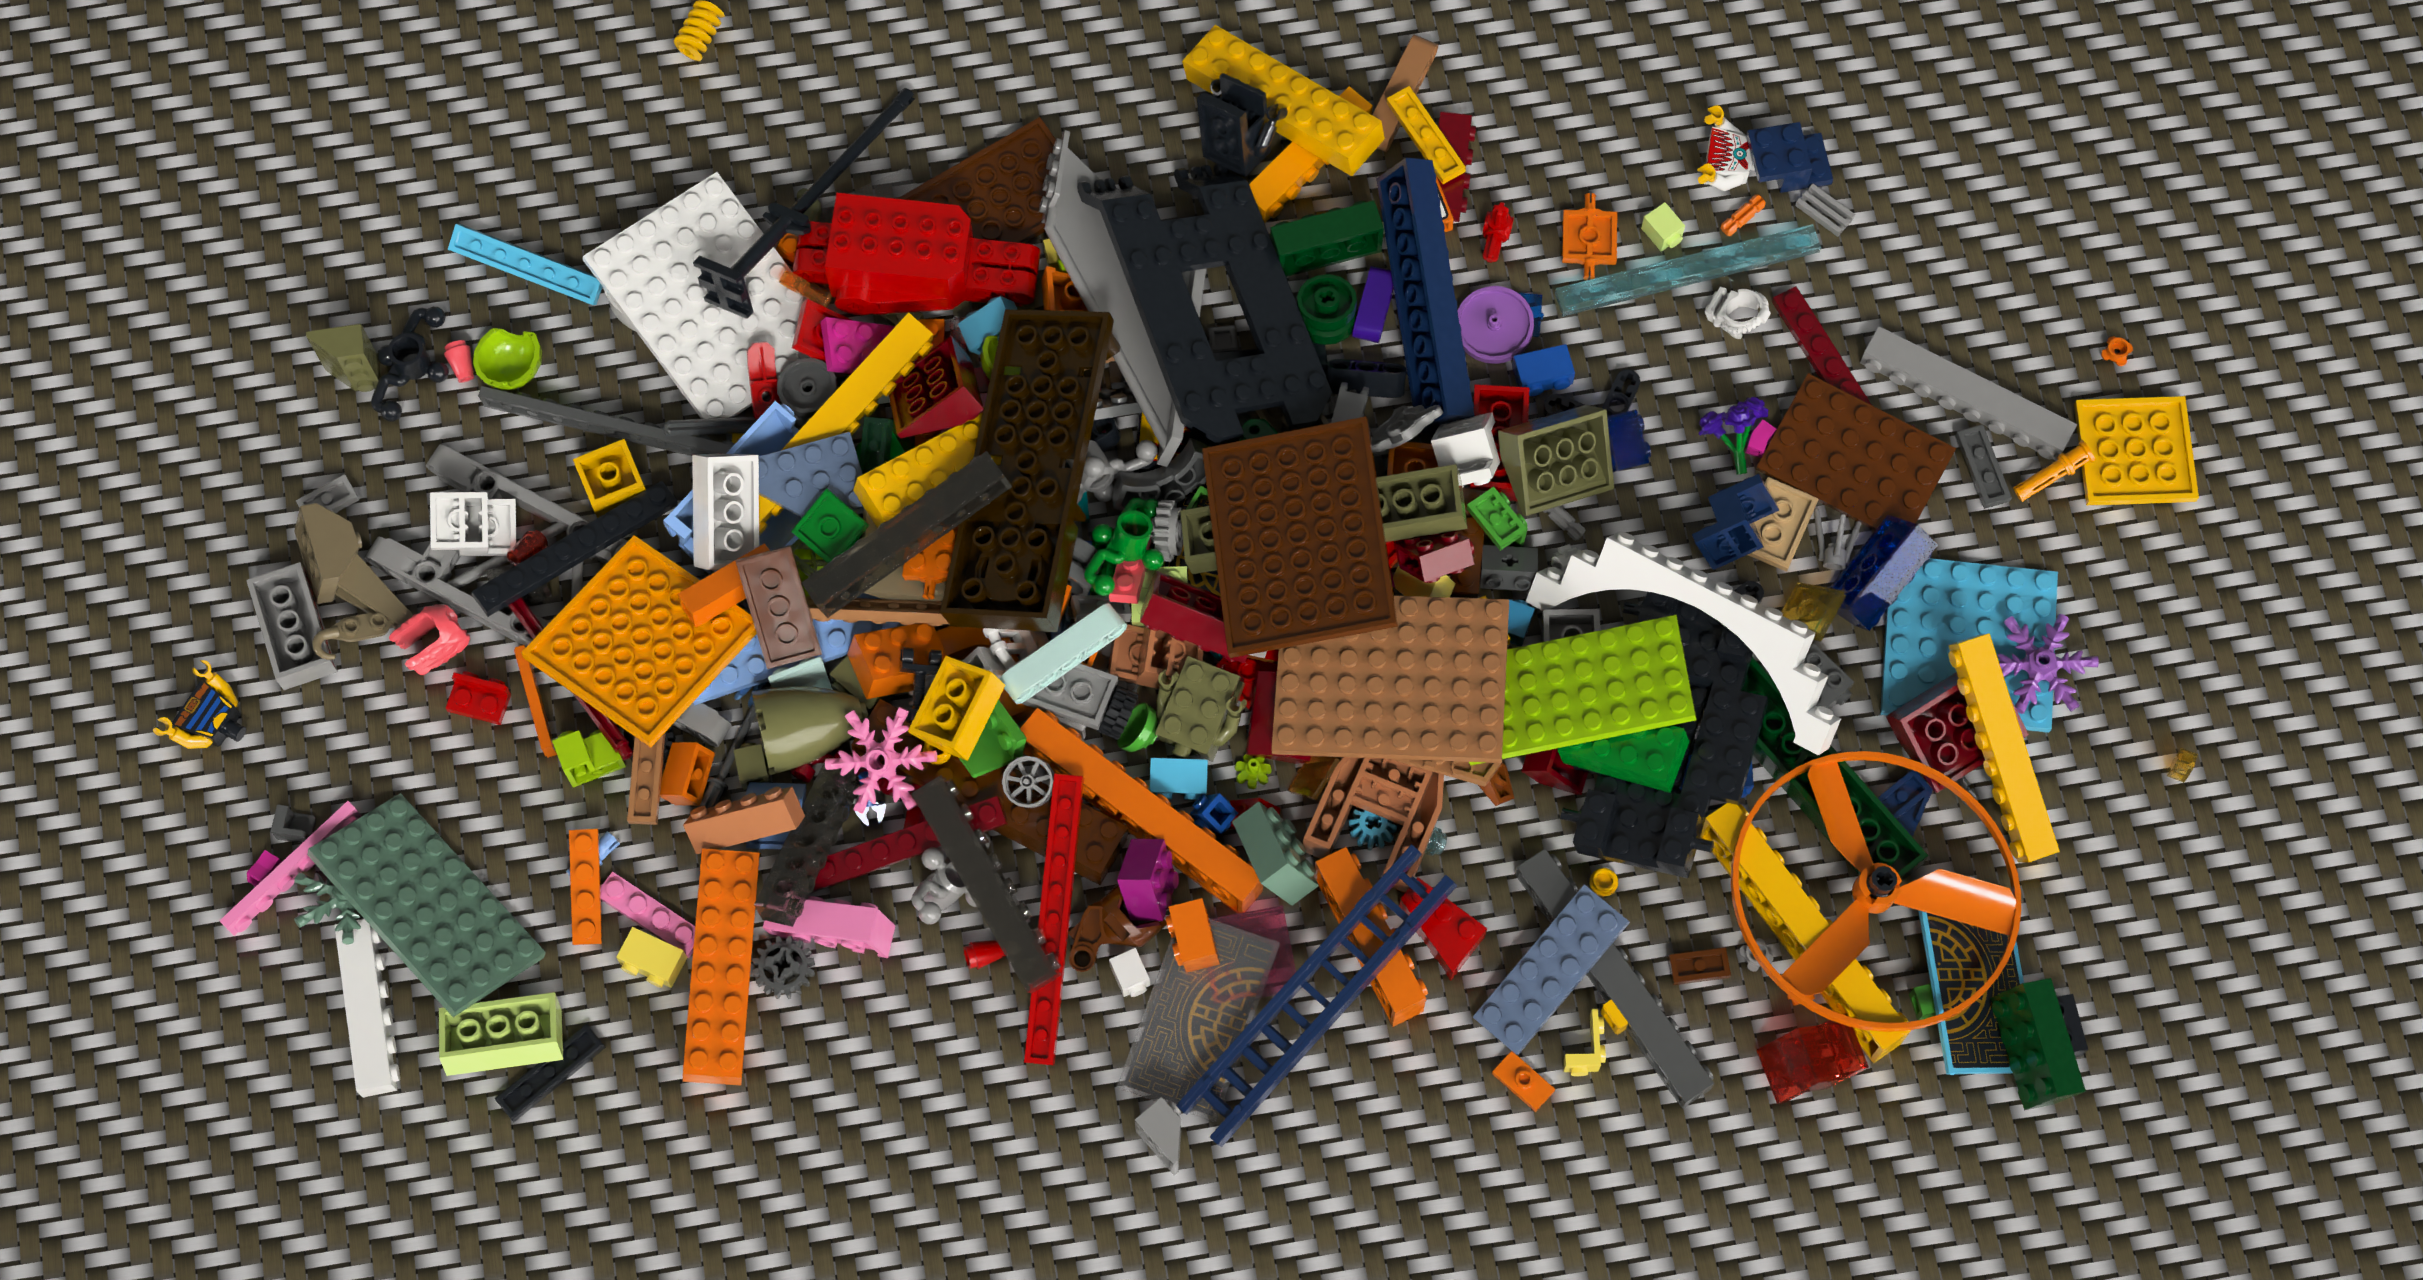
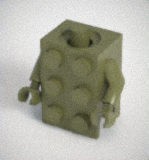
(1199, 710)

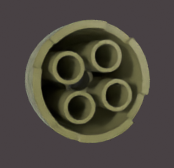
(803, 723)

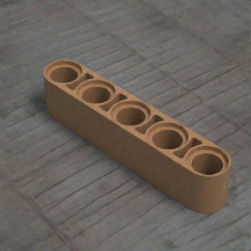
(1409, 72)

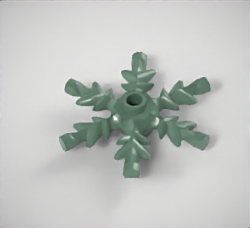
(336, 900)

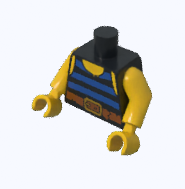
(207, 714)

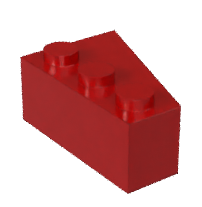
(1448, 932)

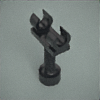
(919, 671)

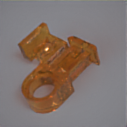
(802, 287)

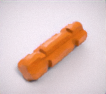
(1742, 215)

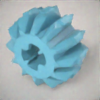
(1373, 835)

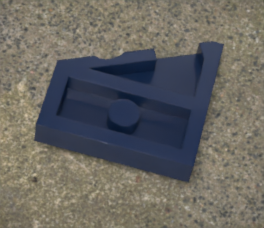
(1907, 800)

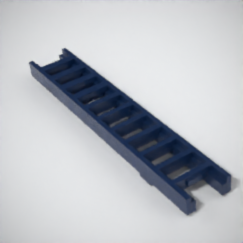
(1333, 1010)

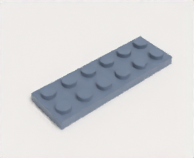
(1551, 969)

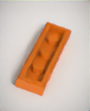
(535, 703)

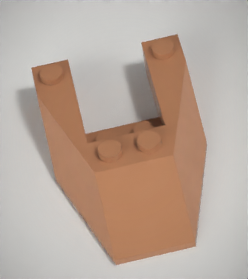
(1385, 789)

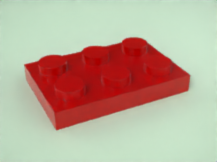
(808, 333)

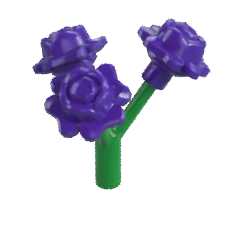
(1742, 418)

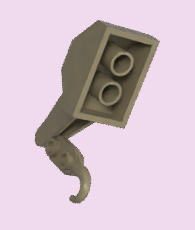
(336, 569)

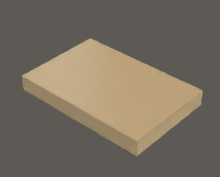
(1783, 529)

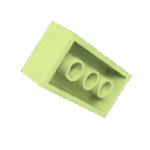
(501, 1034)

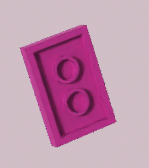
(850, 342)

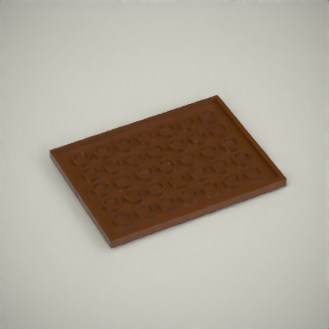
(1299, 537)

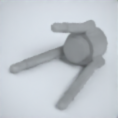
(1835, 556)

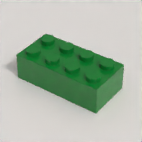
(1639, 757)

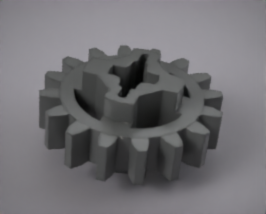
(795, 969)

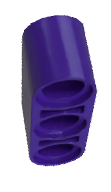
(1374, 305)

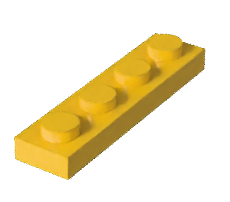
(1426, 134)

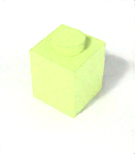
(1663, 227)

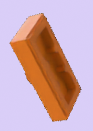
(1523, 1081)

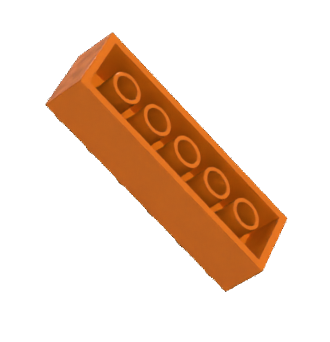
(1395, 985)

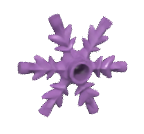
(2040, 671)

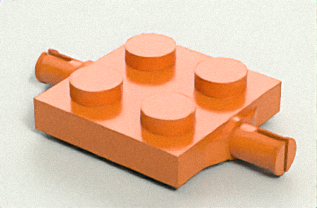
(1589, 237)
(932, 564)

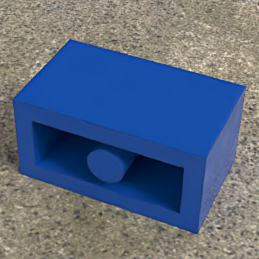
(1544, 369)

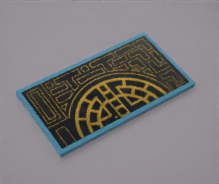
(1958, 966)

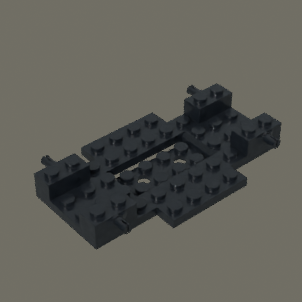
(1663, 828)

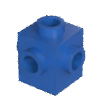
(1213, 813)

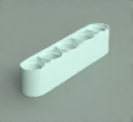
(1063, 653)

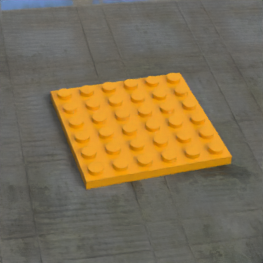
(633, 646)

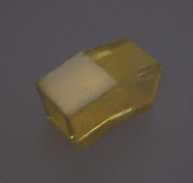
(2182, 765)

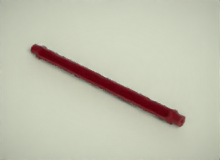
(605, 725)

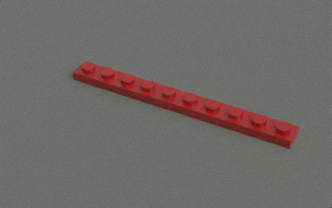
(1055, 914)

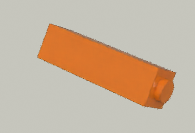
(715, 592)

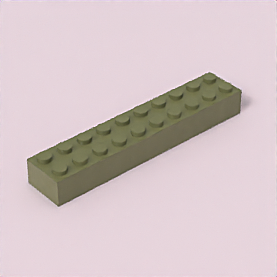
(1410, 507)

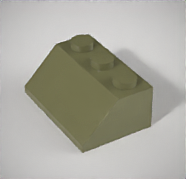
(347, 355)

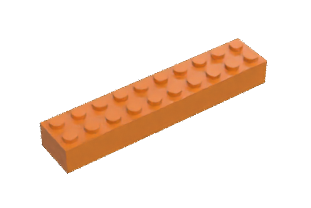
(1145, 814)

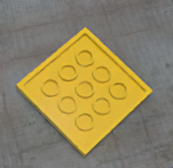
(2138, 450)

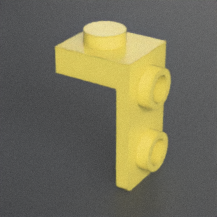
(1583, 1063)

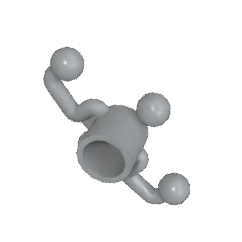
(1100, 472)
(940, 887)

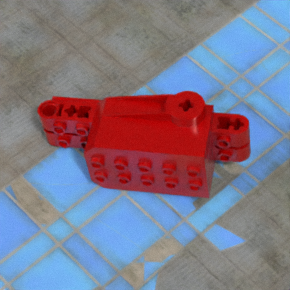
(910, 258)

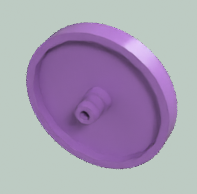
(1495, 324)

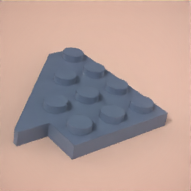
(802, 473)

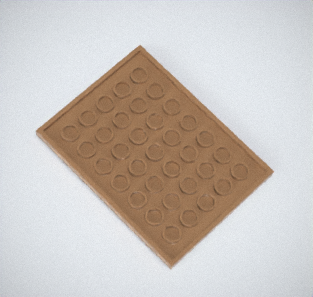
(1400, 690)

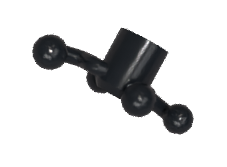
(402, 372)

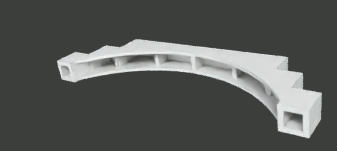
(1773, 638)

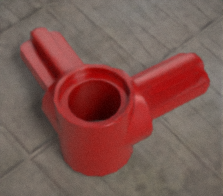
(1496, 231)

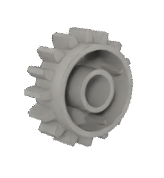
(1167, 529)

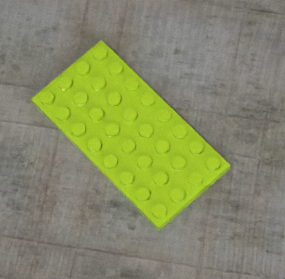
(1595, 687)

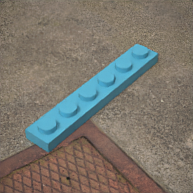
(525, 264)

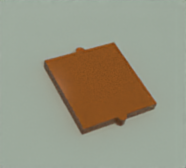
(1313, 776)

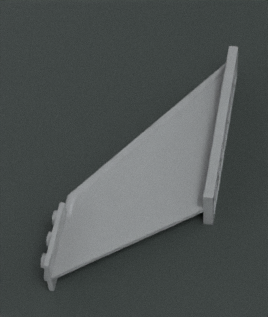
(1095, 270)

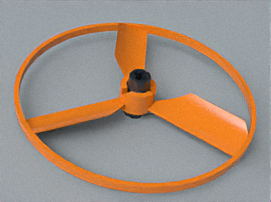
(1879, 887)

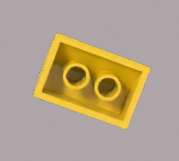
(956, 707)

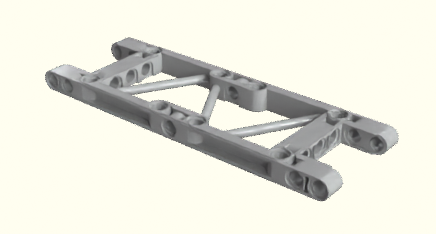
(412, 567)

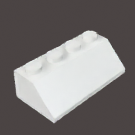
(724, 508)

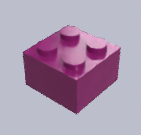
(1147, 879)

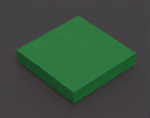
(830, 526)

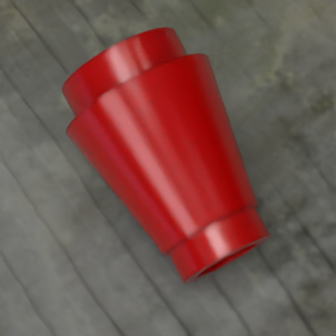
(982, 953)

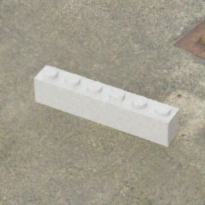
(367, 1012)

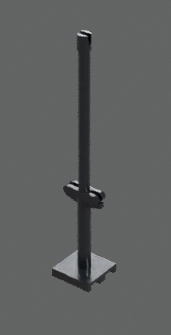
(727, 285)

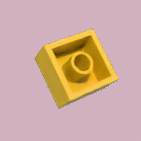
(609, 476)

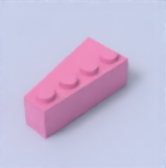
(839, 923)

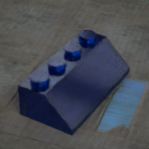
(1882, 570)

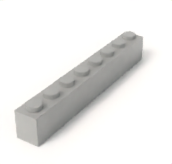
(1967, 394)

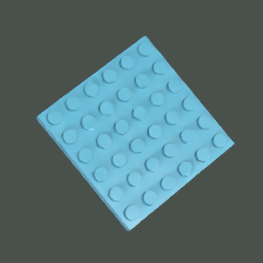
(1957, 602)

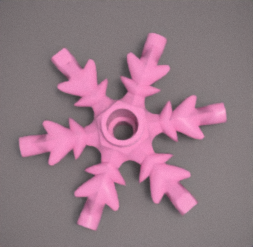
(871, 761)

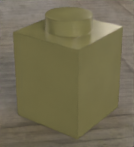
(751, 764)

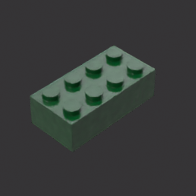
(1328, 237)
(2037, 1044)

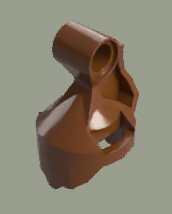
(1109, 924)

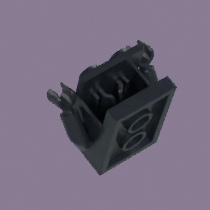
(1236, 124)

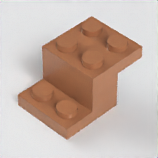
(1144, 653)

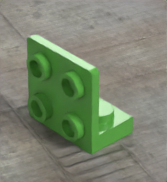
(1498, 520)
(997, 745)

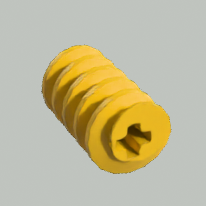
(697, 29)

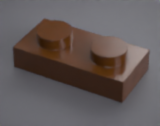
(1699, 966)

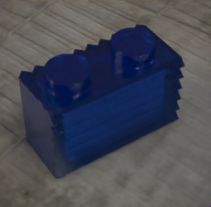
(1627, 441)

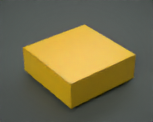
(1614, 1017)

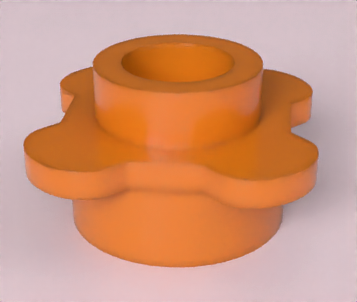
(2119, 344)

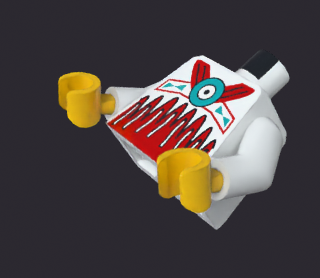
(1727, 154)

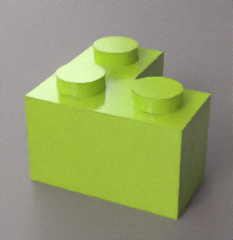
(586, 758)

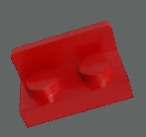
(478, 698)

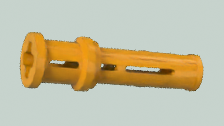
(2064, 465)

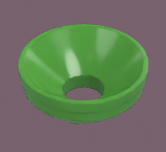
(1140, 729)

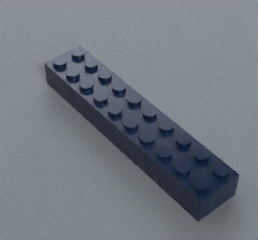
(1424, 291)

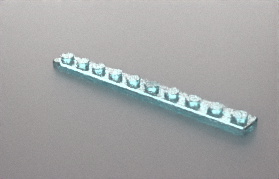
(1687, 270)

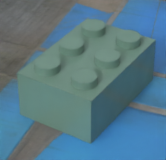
(1276, 853)

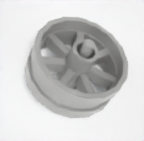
(1028, 781)

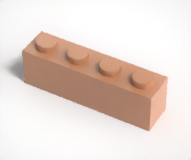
(744, 819)

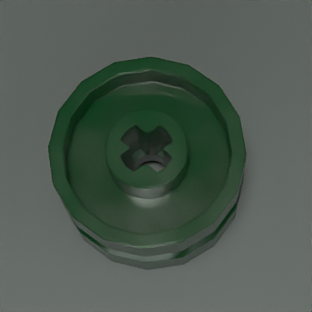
(1328, 308)

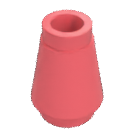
(460, 360)

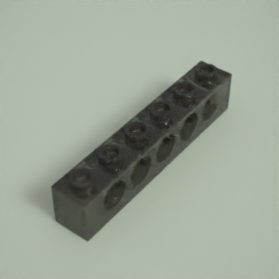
(807, 847)

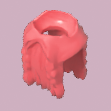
(451, 639)

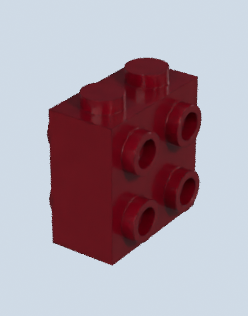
(1435, 555)

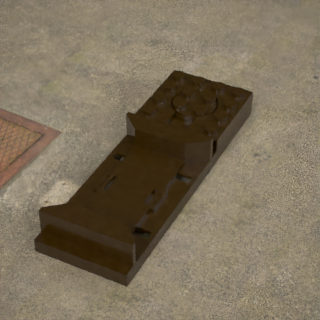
(1019, 548)

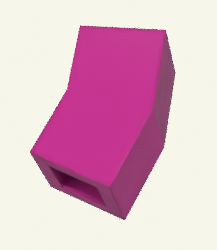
(1760, 438)
(262, 868)

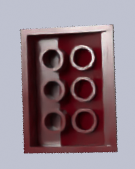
(936, 392)
(1938, 731)

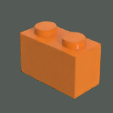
(686, 773)

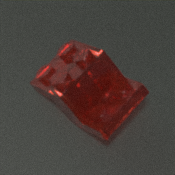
(1811, 1059)

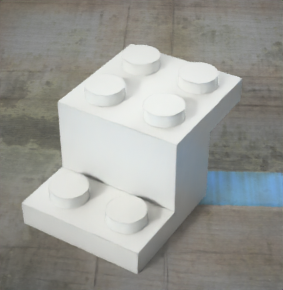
(1469, 446)
(472, 523)

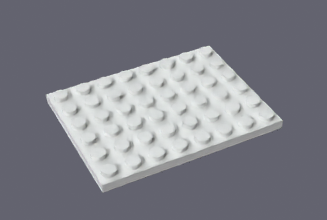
(658, 291)

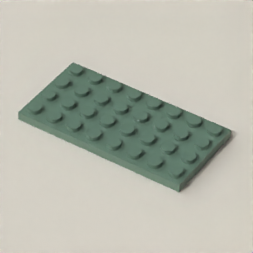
(426, 904)

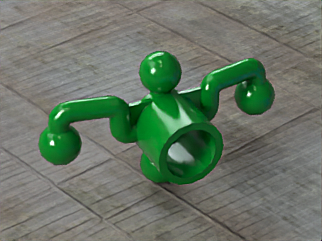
(1125, 543)

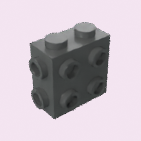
(1838, 682)

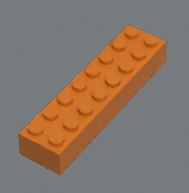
(721, 967)

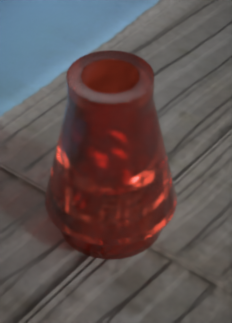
(527, 546)

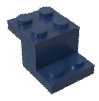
(1789, 157)
(1735, 529)

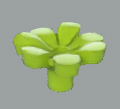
(1252, 771)

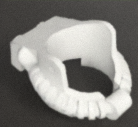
(1724, 303)

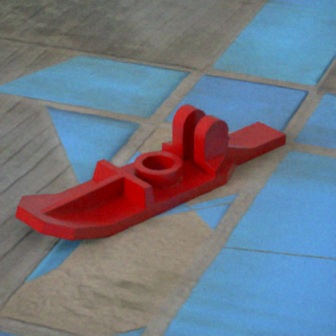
(762, 376)

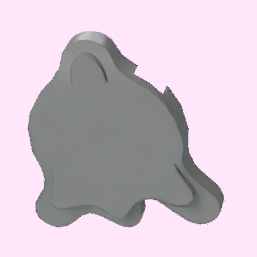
(1403, 426)

